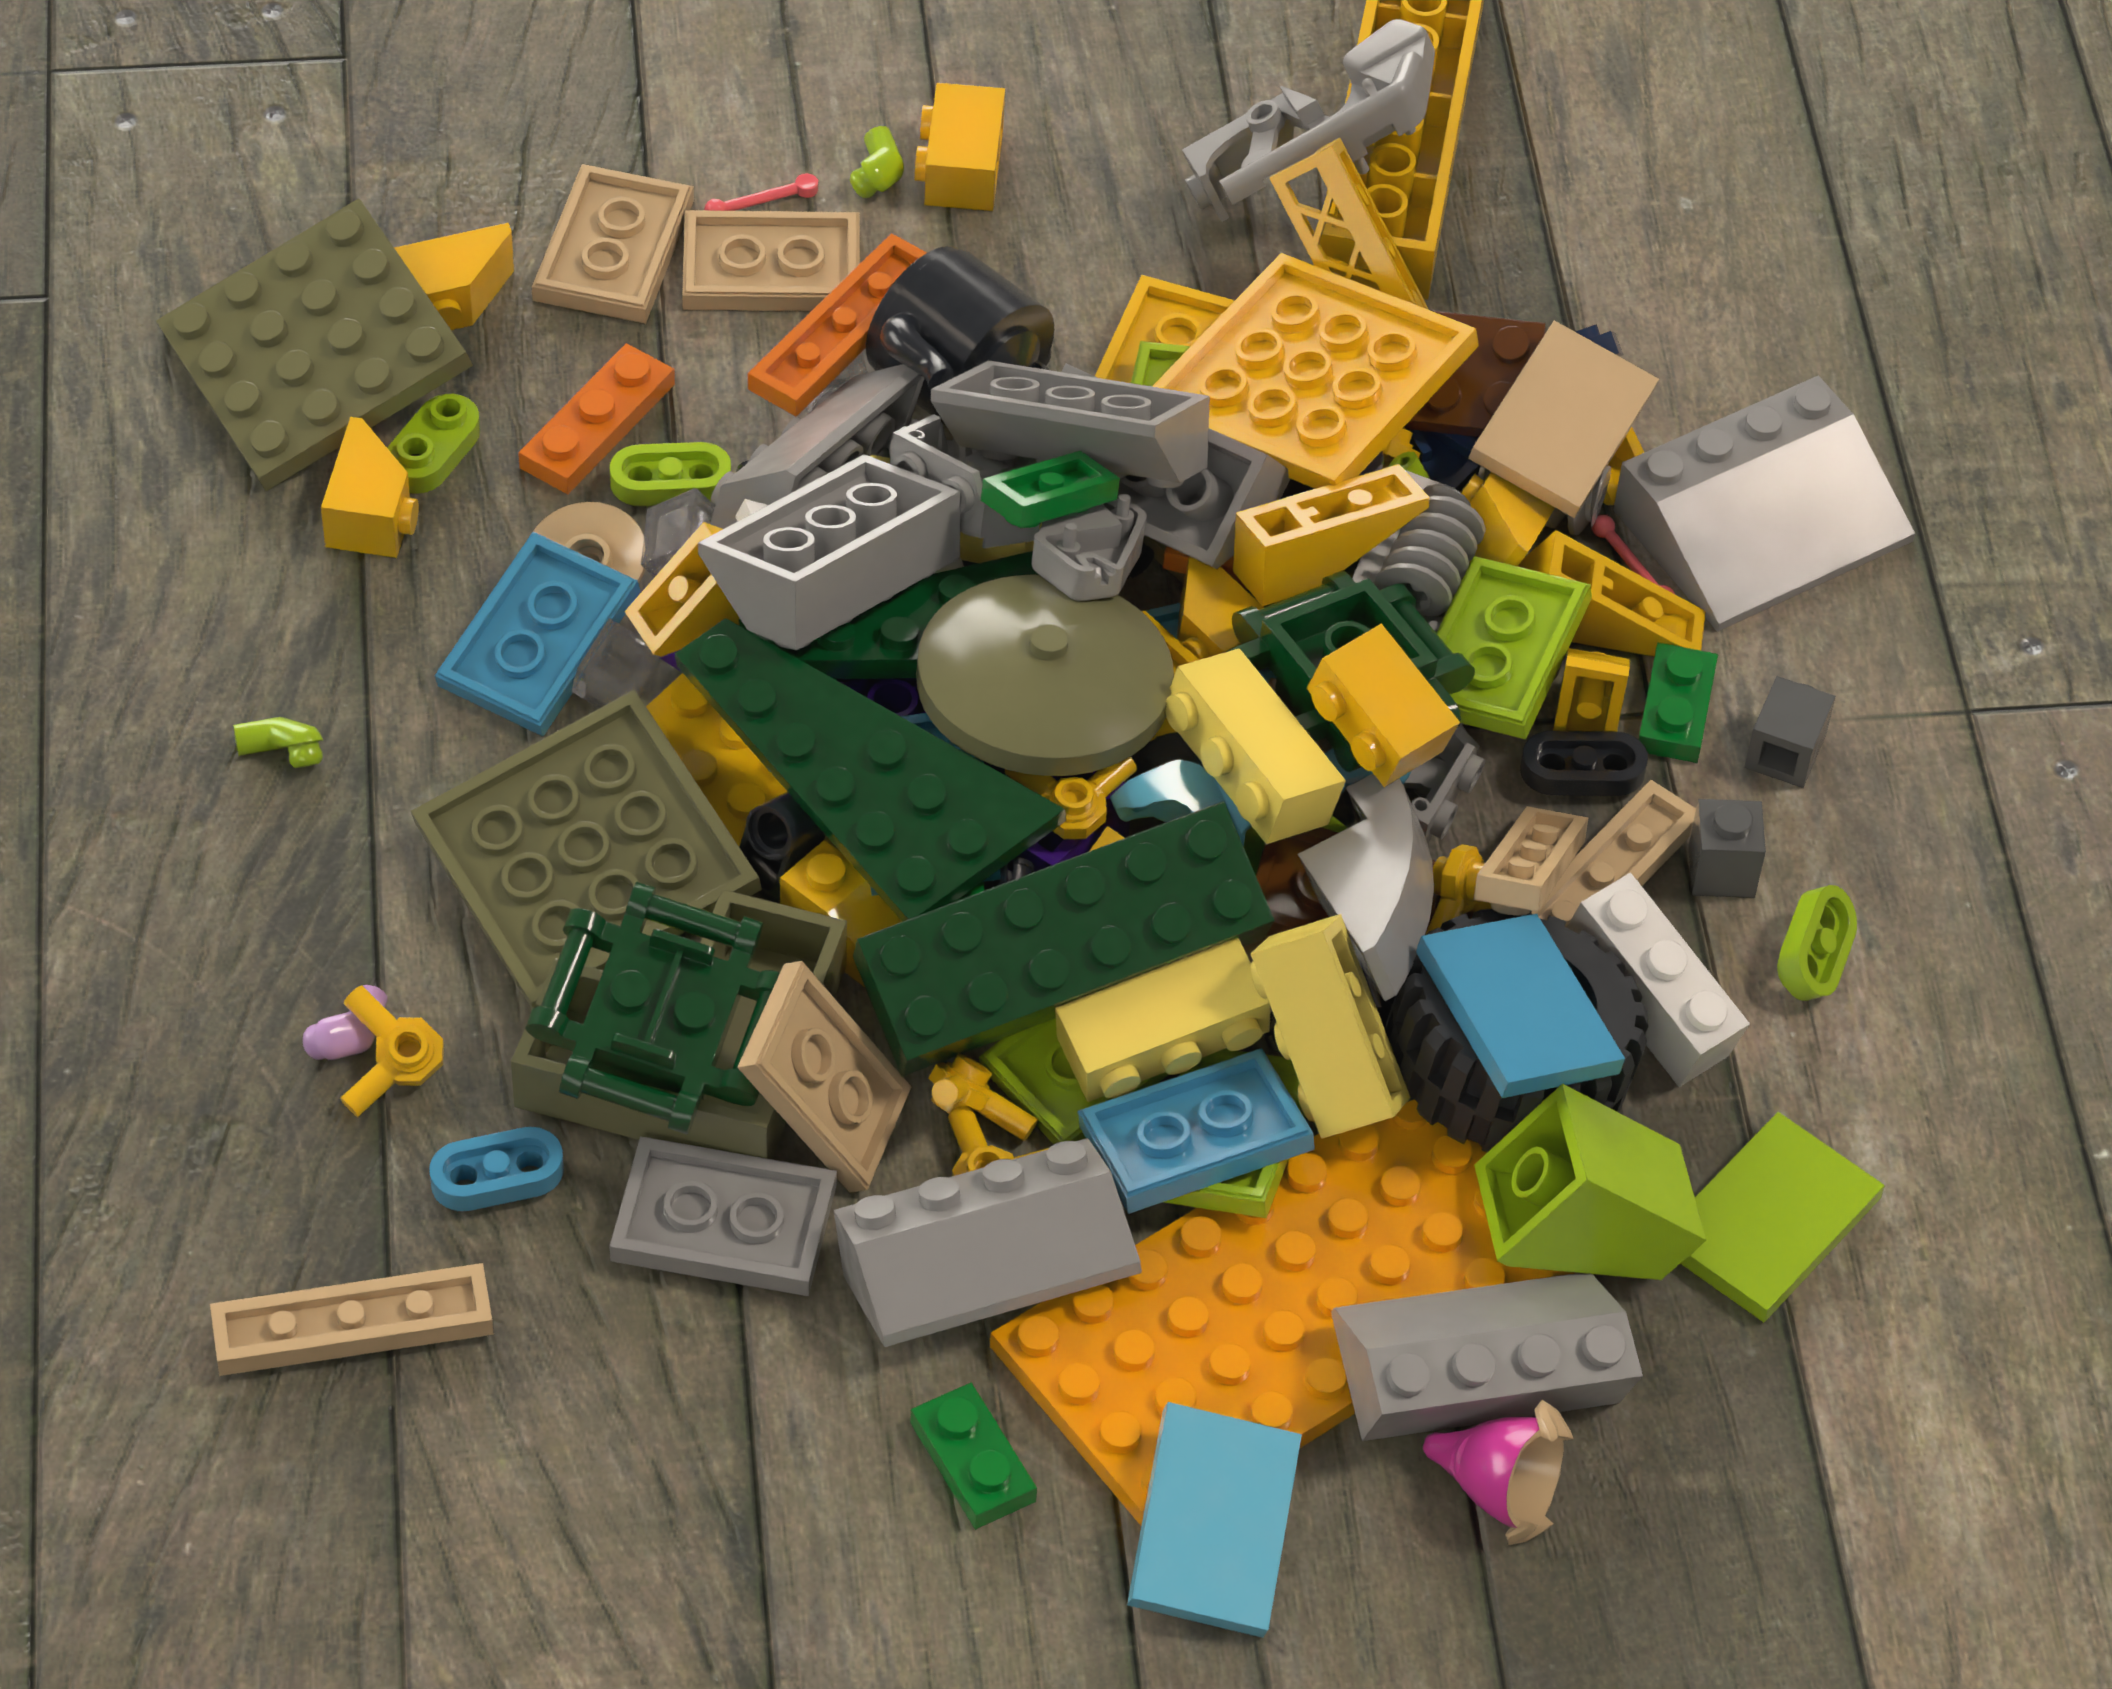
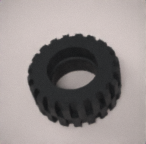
(1446, 1072)

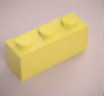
(1253, 746)
(1162, 1021)
(1329, 1027)

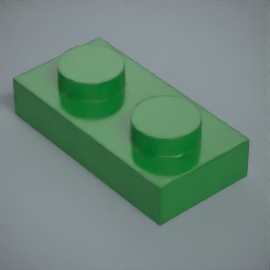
(1049, 489)
(1677, 702)
(973, 1455)

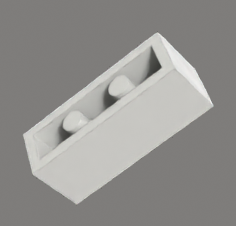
(1686, 1008)

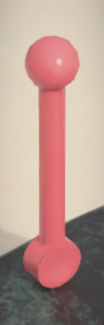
(805, 186)
(1604, 528)

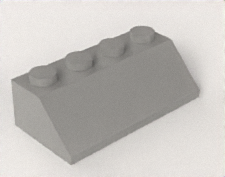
(1055, 413)
(838, 430)
(1202, 511)
(834, 549)
(985, 1241)
(1485, 1354)

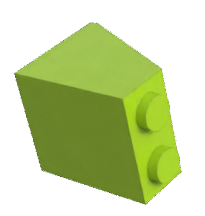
(1588, 1193)

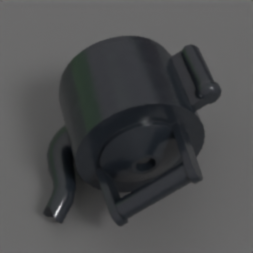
(954, 316)

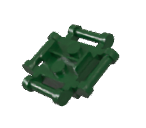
(1307, 627)
(655, 1009)

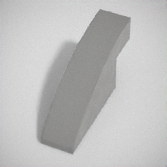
(1377, 881)

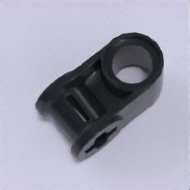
(777, 839)

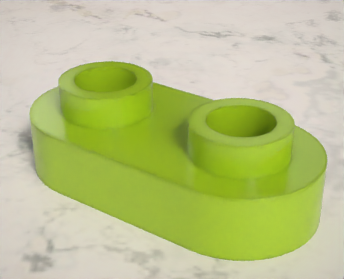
(442, 434)
(661, 471)
(1817, 943)

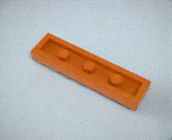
(831, 332)

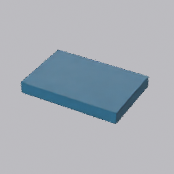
(535, 633)
(1520, 1005)
(1196, 1130)

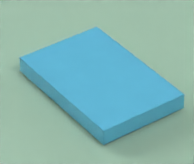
(1214, 1520)

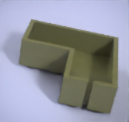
(749, 1130)

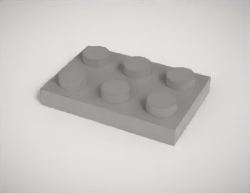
(723, 1216)

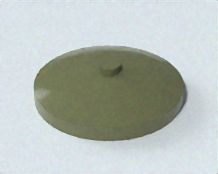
(1043, 677)

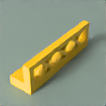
(1358, 216)

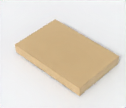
(613, 243)
(766, 258)
(1563, 419)
(824, 1076)

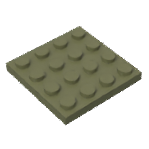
(313, 339)
(577, 830)

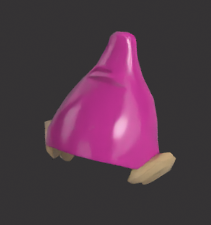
(1507, 1467)

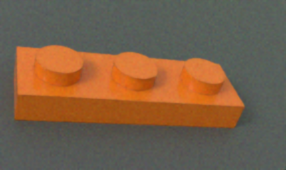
(596, 418)

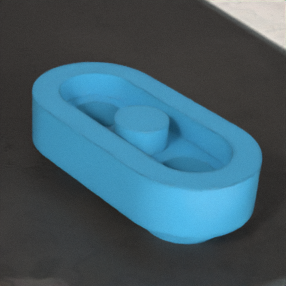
(495, 1168)

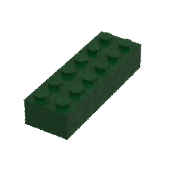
(1058, 936)

